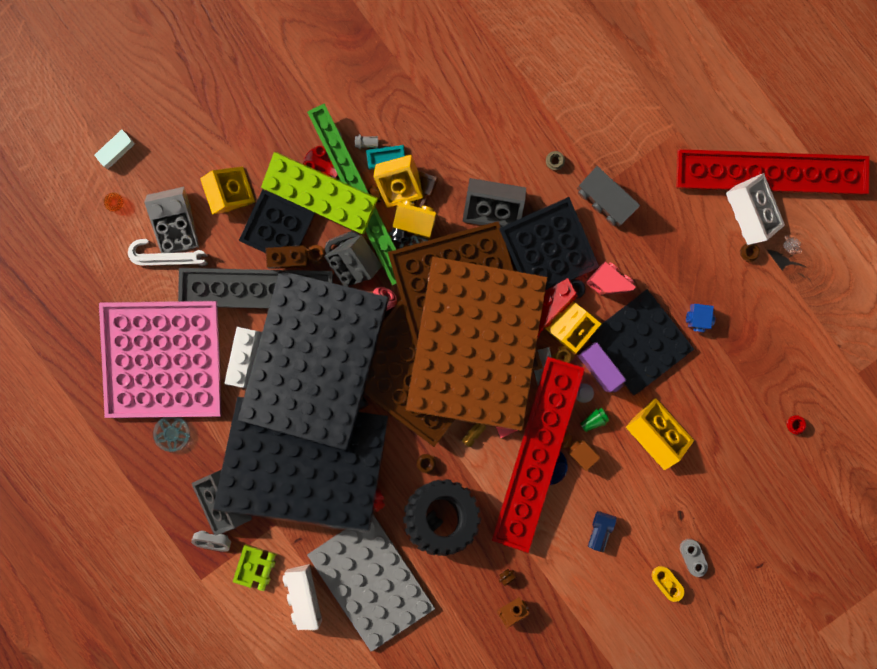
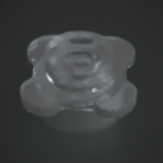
(792, 245)

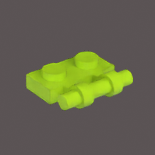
(248, 566)

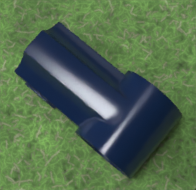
(602, 527)

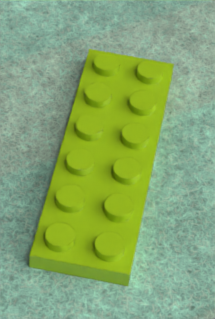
(319, 192)

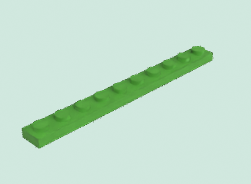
(348, 174)

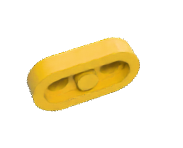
(668, 582)

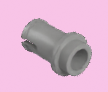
(366, 141)

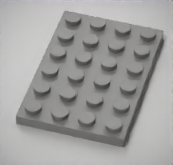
(371, 583)

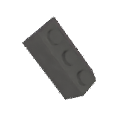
(607, 197)
(493, 202)
(219, 521)

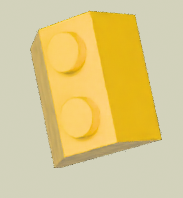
(398, 180)
(227, 189)

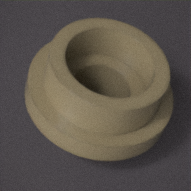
(555, 154)

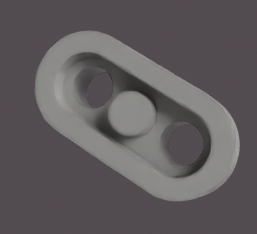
(209, 541)
(693, 558)

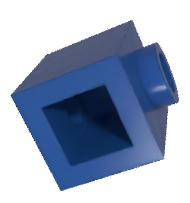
(700, 317)

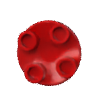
(319, 160)

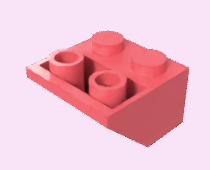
(608, 281)

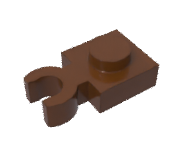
(428, 186)

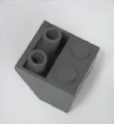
(353, 261)

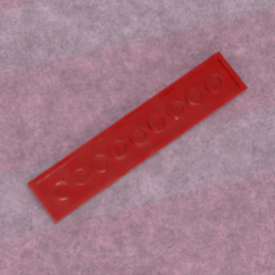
(782, 171)
(538, 454)

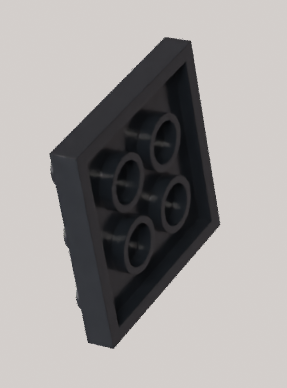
(276, 223)

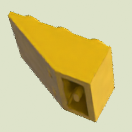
(573, 327)

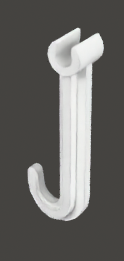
(164, 258)

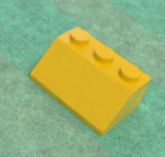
(660, 434)

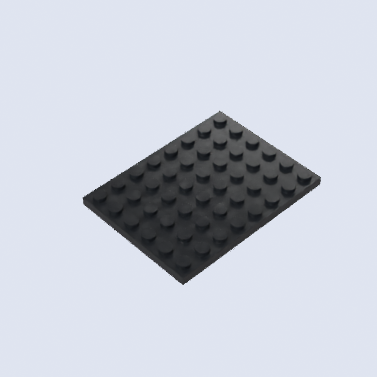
(313, 359)
(302, 479)

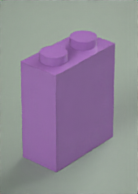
(601, 368)

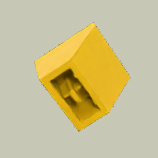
(414, 219)

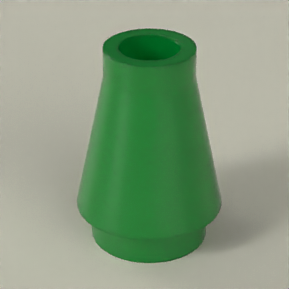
(595, 420)

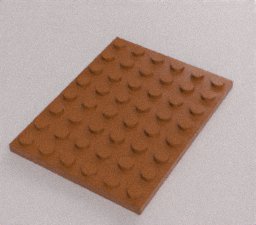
(476, 343)

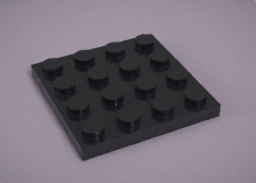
(550, 244)
(641, 341)

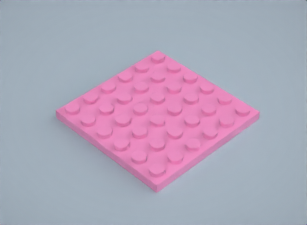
(160, 359)

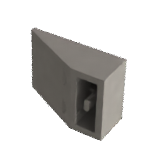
(172, 220)

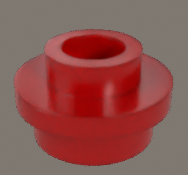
(801, 424)

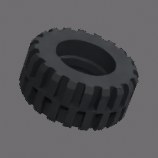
(466, 513)

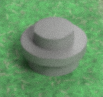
(585, 393)

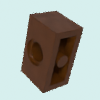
(287, 257)

